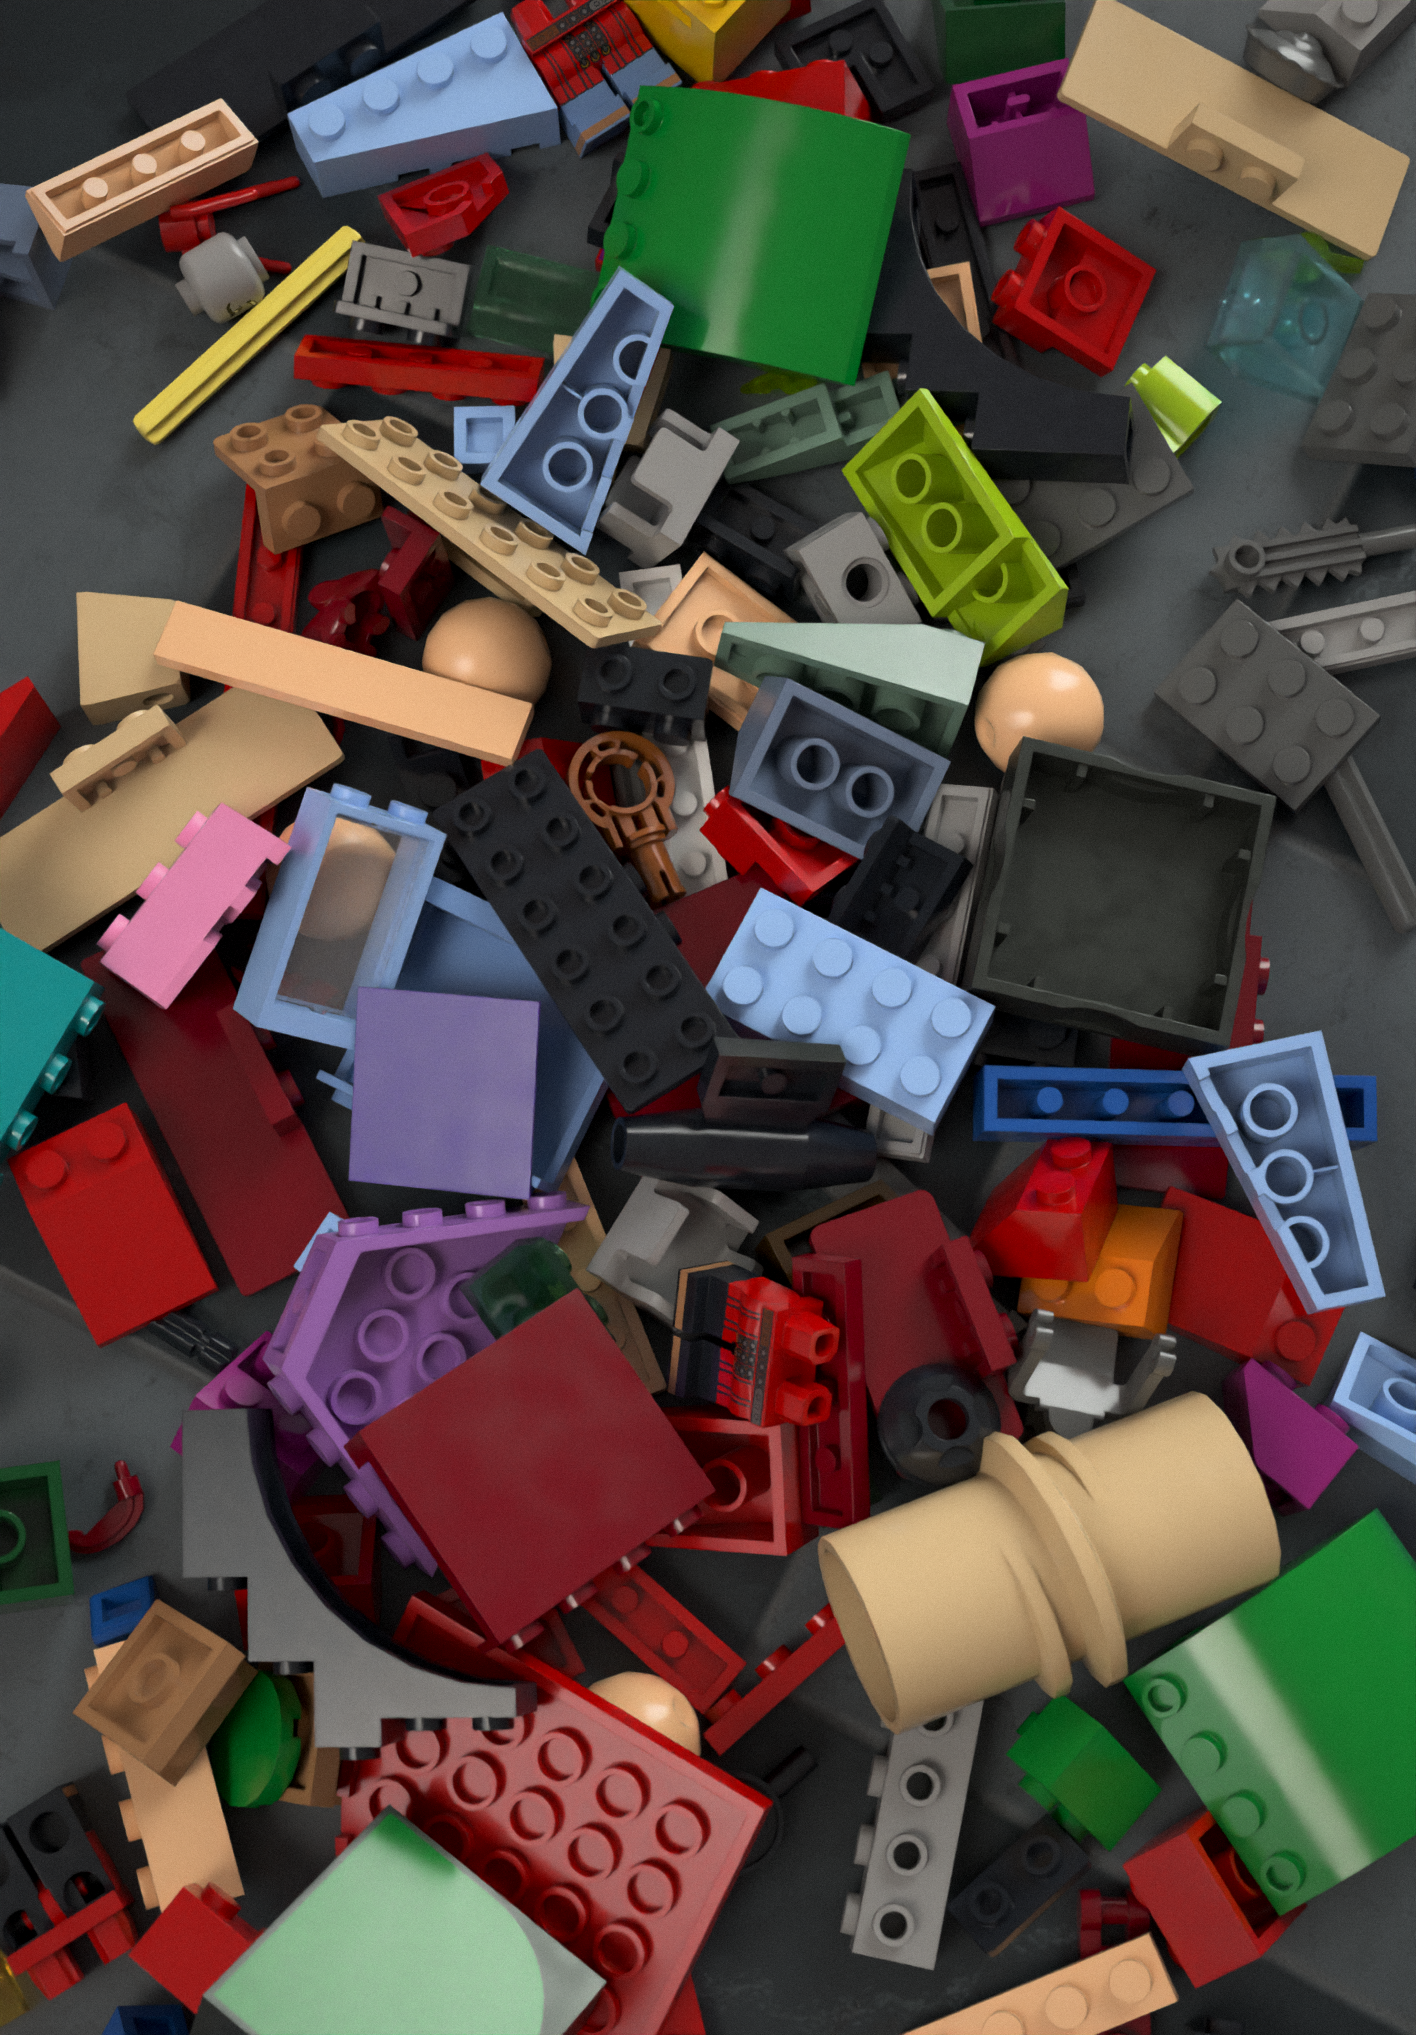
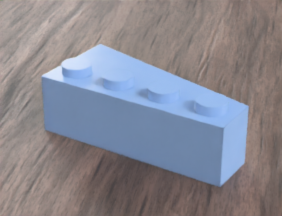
(428, 112)
(575, 427)
(1293, 1158)

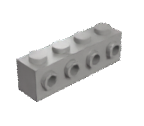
(911, 1840)

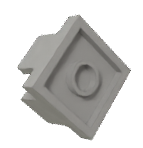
(664, 490)
(669, 1230)

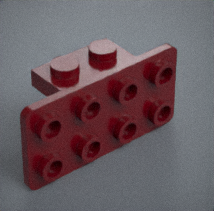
(924, 1304)

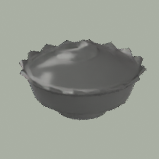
(1291, 63)

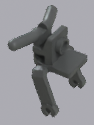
(1068, 1376)

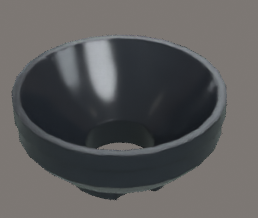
(907, 1435)

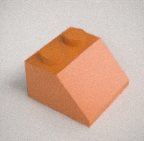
(1129, 1282)

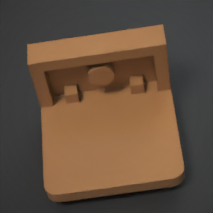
(298, 480)

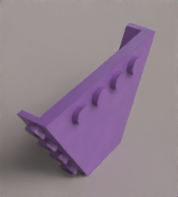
(384, 1320)

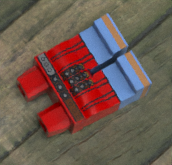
(590, 64)

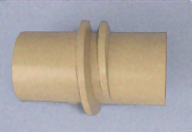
(1049, 1560)

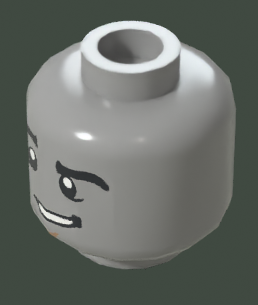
(221, 278)

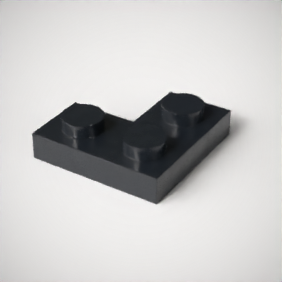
(873, 51)

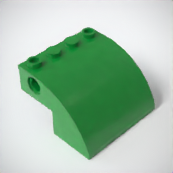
(756, 226)
(1301, 1712)

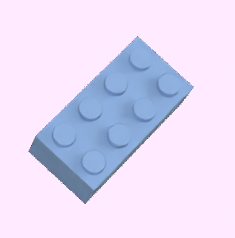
(816, 983)

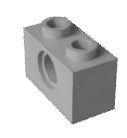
(829, 556)

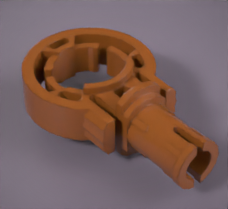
(652, 817)

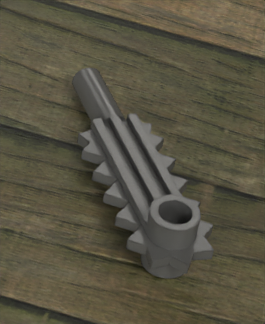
(1308, 554)

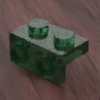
(521, 1284)

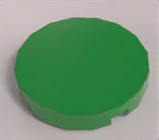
(255, 1743)

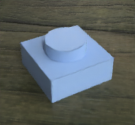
(480, 434)

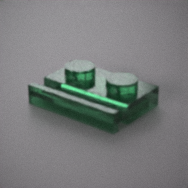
(529, 300)

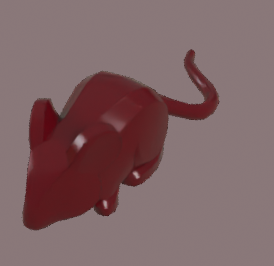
(347, 618)

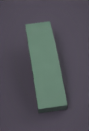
(810, 428)

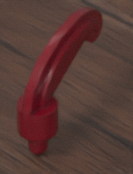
(118, 1520)

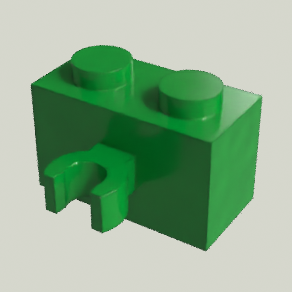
(1082, 1771)

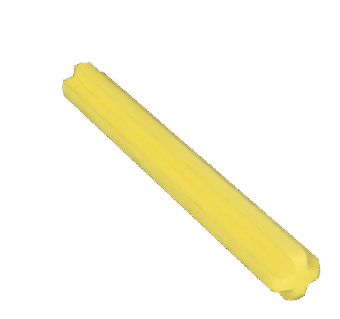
(246, 338)

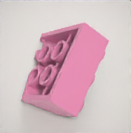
(189, 903)

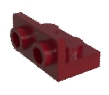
(414, 573)

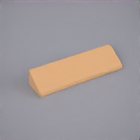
(141, 179)

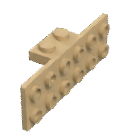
(1233, 127)
(489, 538)
(137, 795)

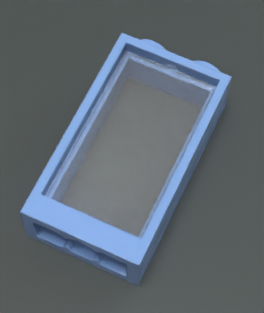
(338, 914)

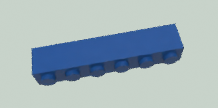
(1123, 1106)

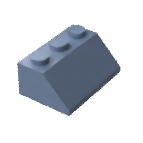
(829, 767)

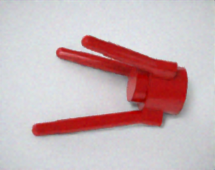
(194, 223)

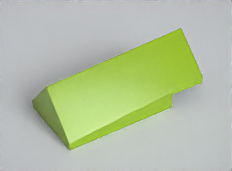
(956, 532)

